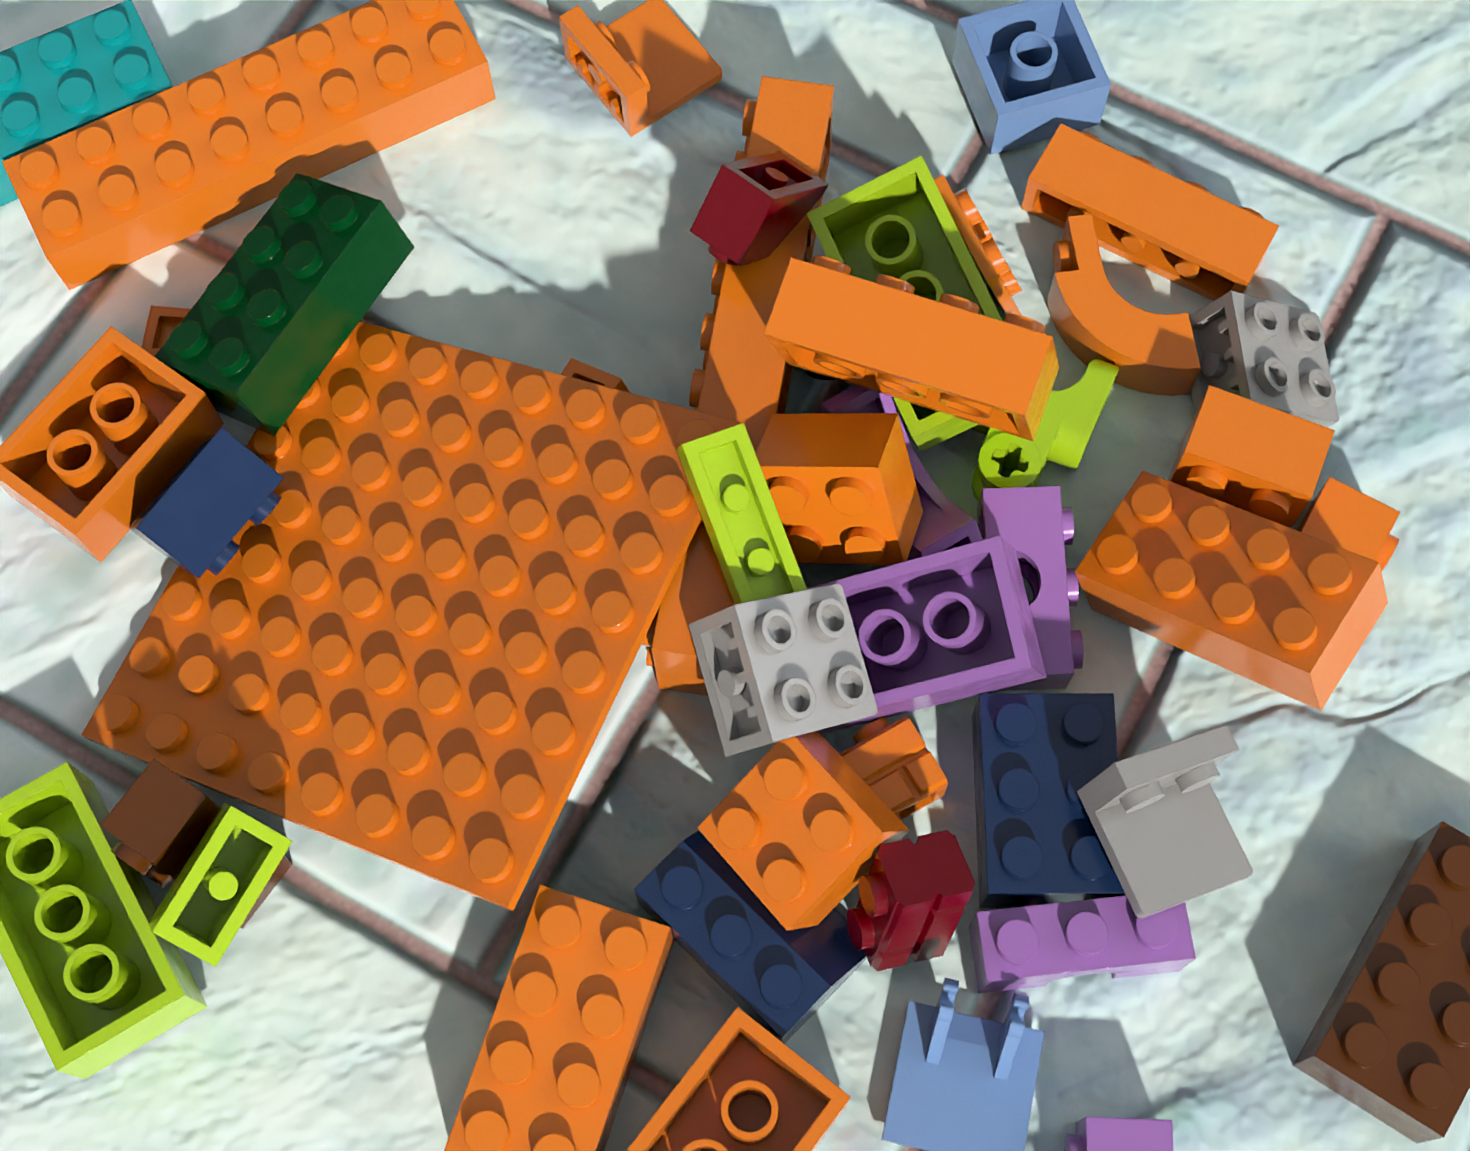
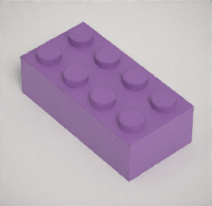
(943, 627)

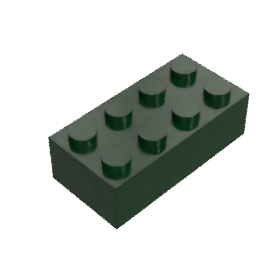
(287, 301)

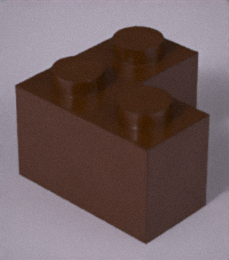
(163, 823)

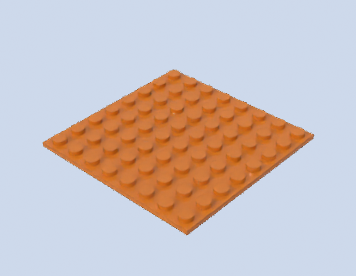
(422, 608)

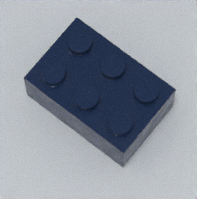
(1029, 818)

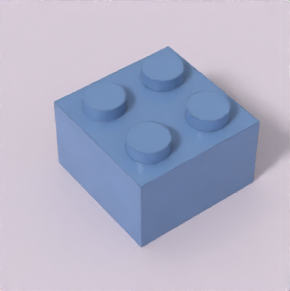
(1029, 72)

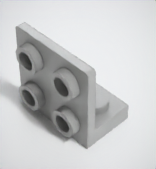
(1264, 355)
(782, 667)
(1167, 823)

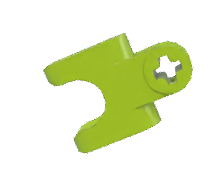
(1060, 438)

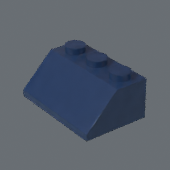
(741, 945)

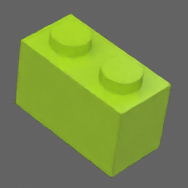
(219, 884)

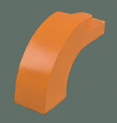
(1095, 322)

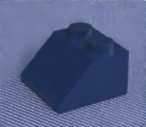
(209, 504)

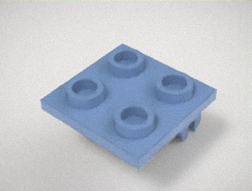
(963, 1078)

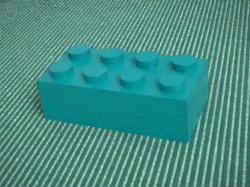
(74, 80)

